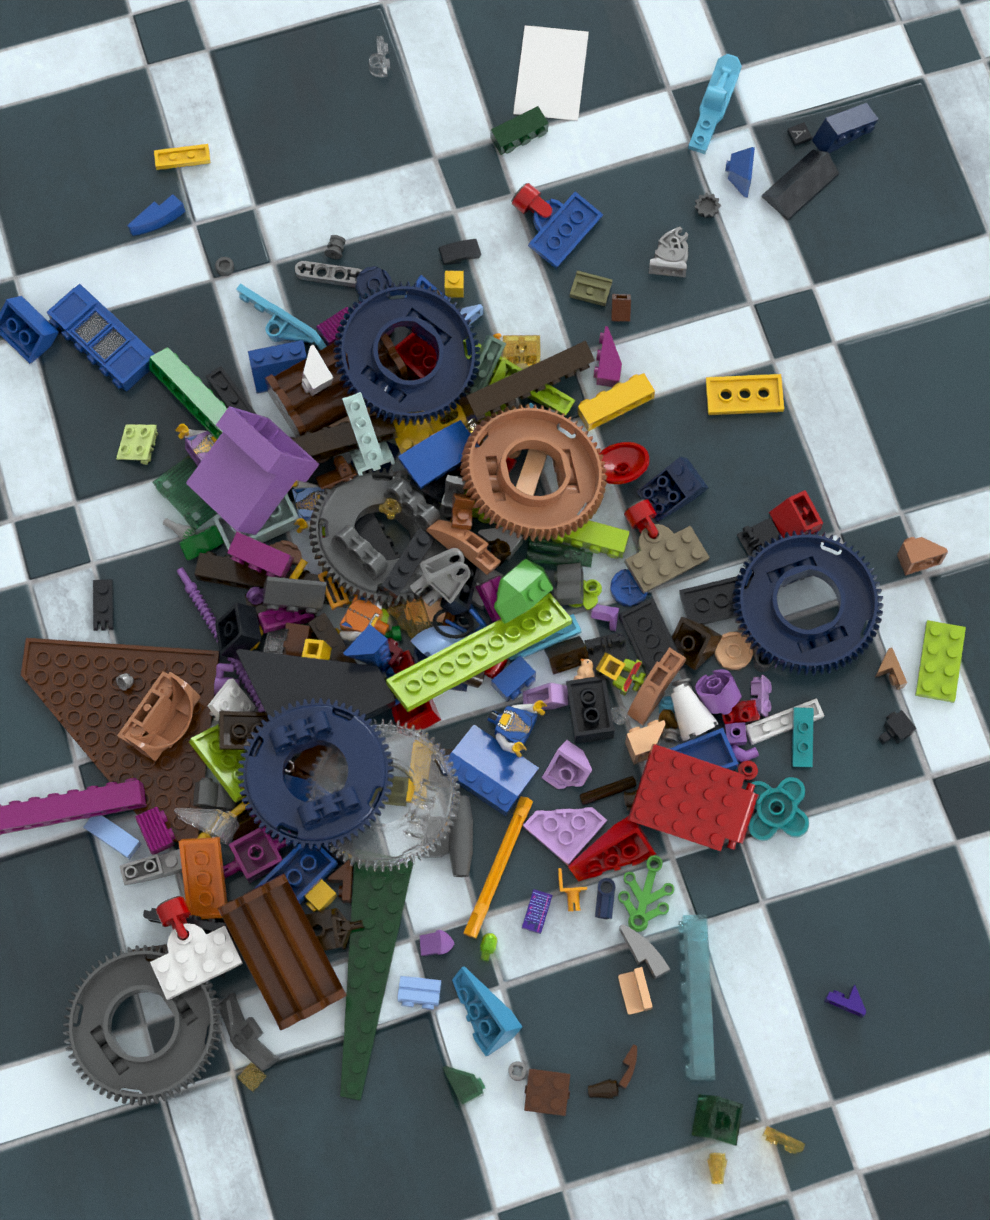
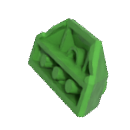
(521, 590)

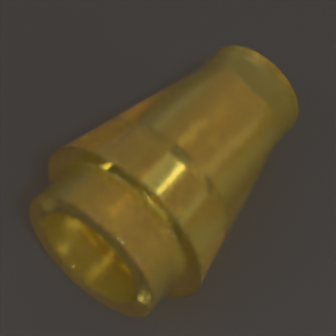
(717, 1166)

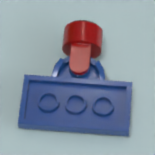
(558, 224)

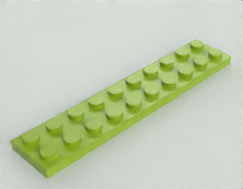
(477, 653)

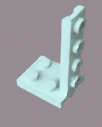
(370, 452)

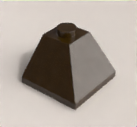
(695, 641)

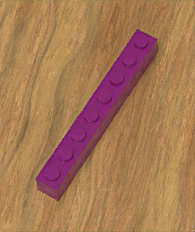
(72, 806)

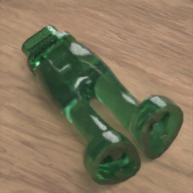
(565, 553)

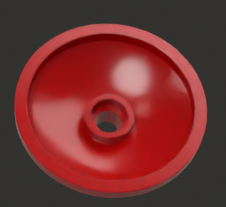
(624, 462)

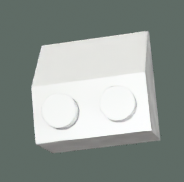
(316, 374)

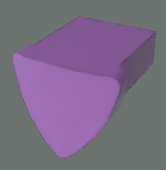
(607, 614)
(435, 943)

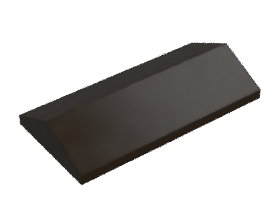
(236, 728)

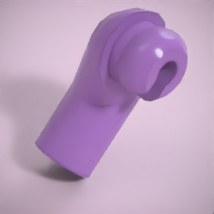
(742, 755)

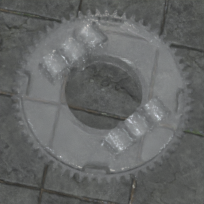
(428, 811)

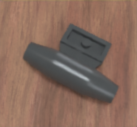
(459, 841)

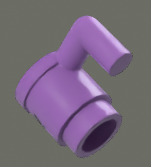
(220, 680)

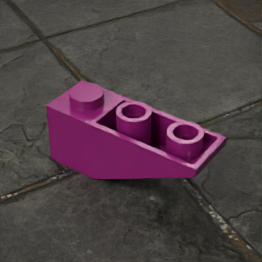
(609, 361)

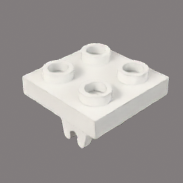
(230, 699)

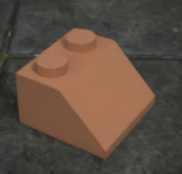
(920, 554)

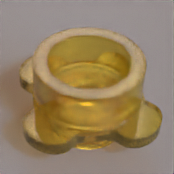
(392, 503)

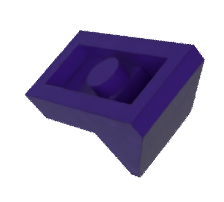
(852, 1004)

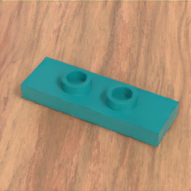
(802, 737)

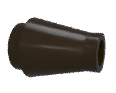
(604, 1089)

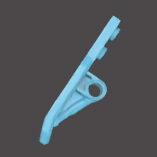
(715, 101)
(289, 326)

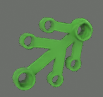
(645, 898)

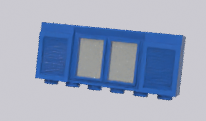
(101, 337)

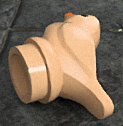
(585, 670)

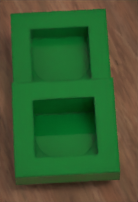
(201, 543)

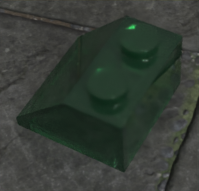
(717, 1119)

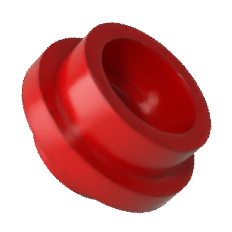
(748, 776)

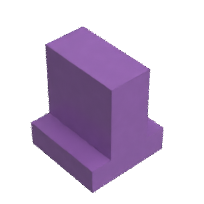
(249, 470)

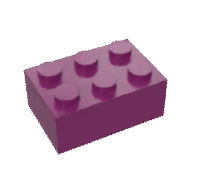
(260, 556)

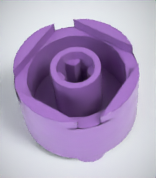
(718, 692)

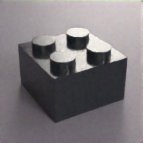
(237, 630)

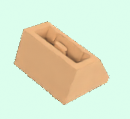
(640, 740)

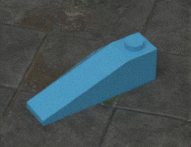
(489, 1016)

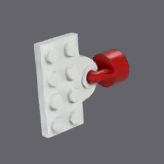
(192, 953)

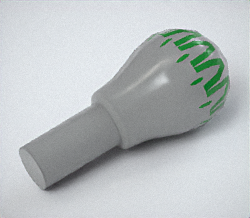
(182, 531)

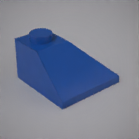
(740, 169)

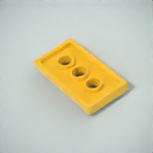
(750, 383)

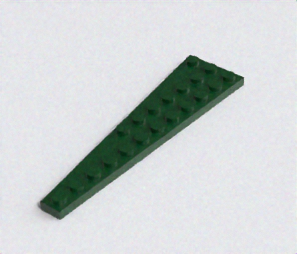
(379, 903)

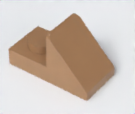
(891, 665)

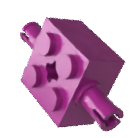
(245, 858)

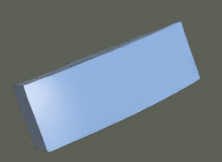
(113, 836)

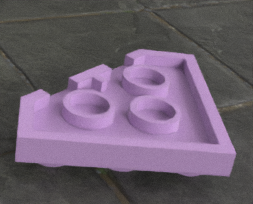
(565, 830)

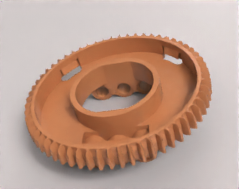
(575, 462)

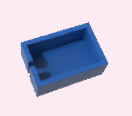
(710, 748)

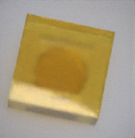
(251, 1077)

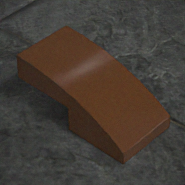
(630, 1062)

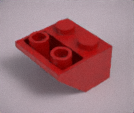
(796, 514)

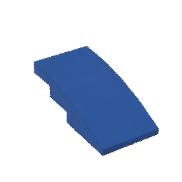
(436, 454)

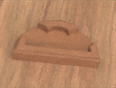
(290, 549)

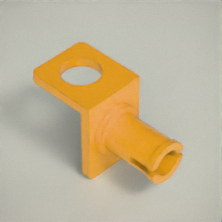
(572, 893)

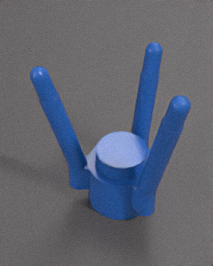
(476, 615)

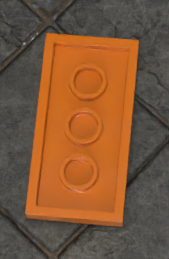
(203, 876)

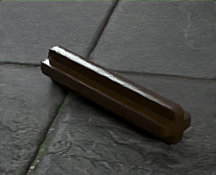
(608, 790)

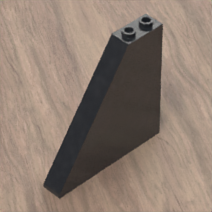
(289, 679)

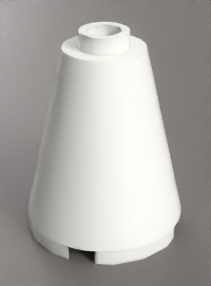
(691, 713)

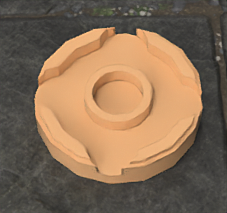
(733, 652)

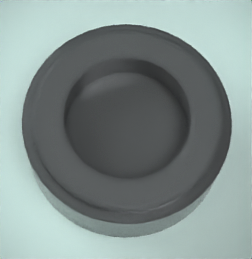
(224, 266)

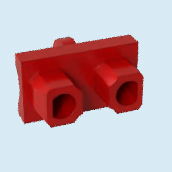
(742, 712)

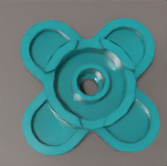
(789, 819)

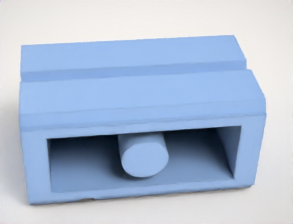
(419, 991)

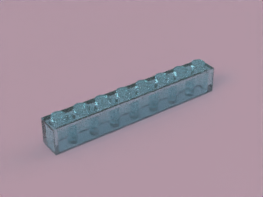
(697, 998)

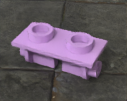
(761, 687)

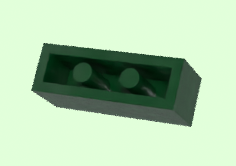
(519, 130)

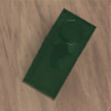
(464, 1085)

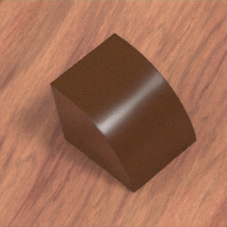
(621, 307)

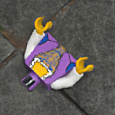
(196, 442)

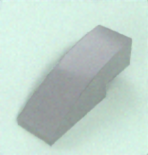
(644, 952)

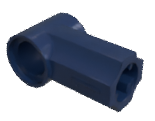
(605, 901)

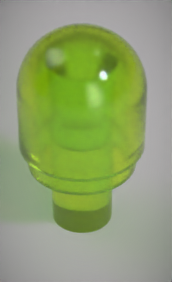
(488, 945)

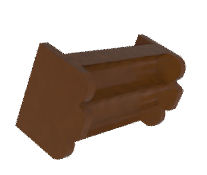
(312, 413)
(282, 952)

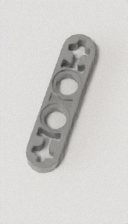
(329, 277)

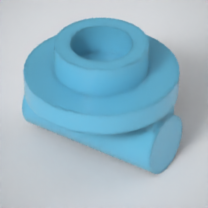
(666, 703)

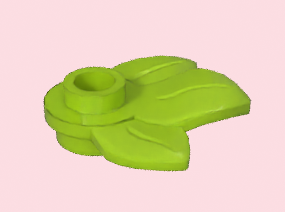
(590, 597)

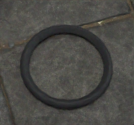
(450, 635)

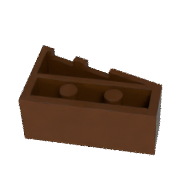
(296, 639)

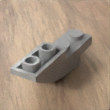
(151, 868)

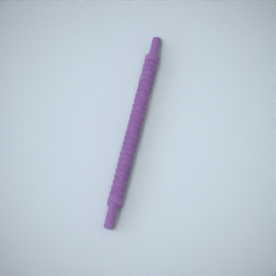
(191, 589)

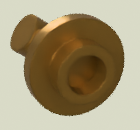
(669, 718)

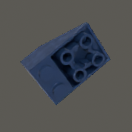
(673, 488)

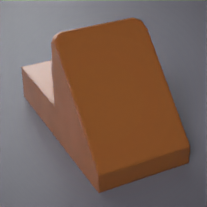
(462, 511)

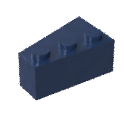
(844, 128)

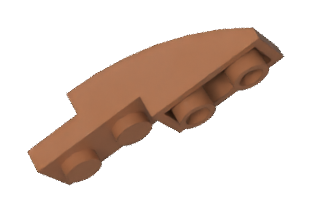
(469, 543)
(655, 685)

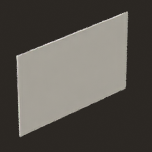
(551, 72)

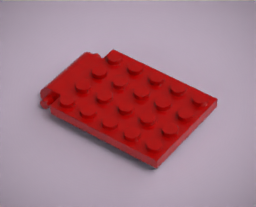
(693, 799)

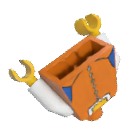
(359, 617)

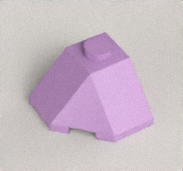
(568, 767)

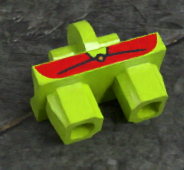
(624, 684)

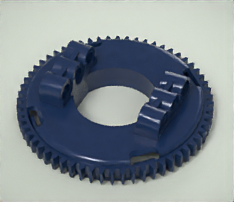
(434, 322)
(794, 560)
(335, 814)

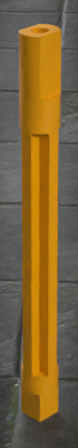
(482, 905)

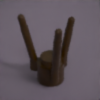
(500, 549)

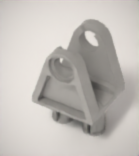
(442, 576)

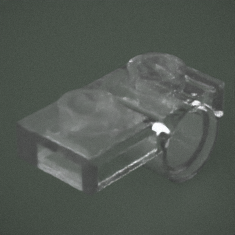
(379, 58)

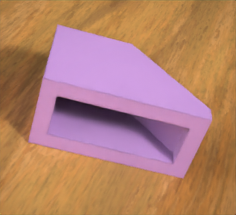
(551, 694)

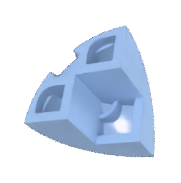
(431, 641)

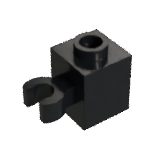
(898, 727)

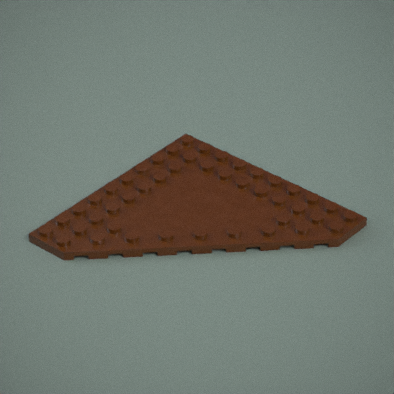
(83, 694)

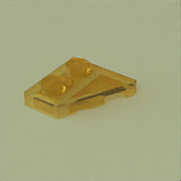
(411, 616)

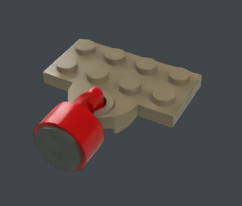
(661, 552)

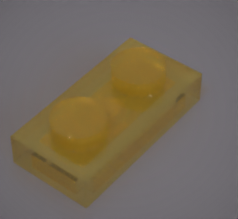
(791, 1144)

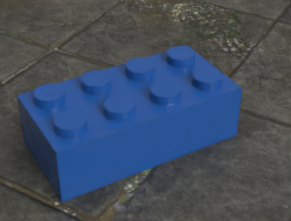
(303, 869)

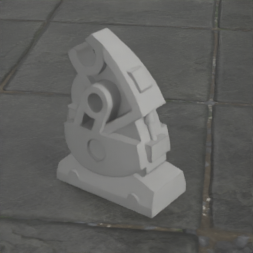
(670, 257)

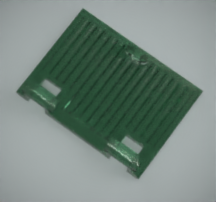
(181, 495)

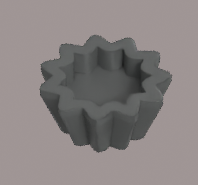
(707, 205)

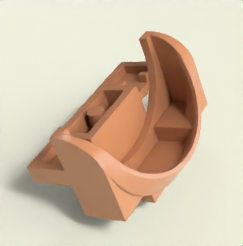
(160, 717)

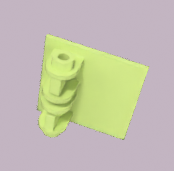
(137, 443)

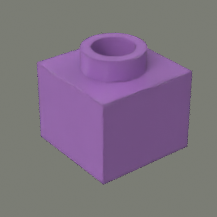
(738, 740)

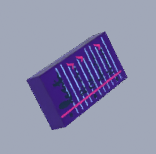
(537, 911)

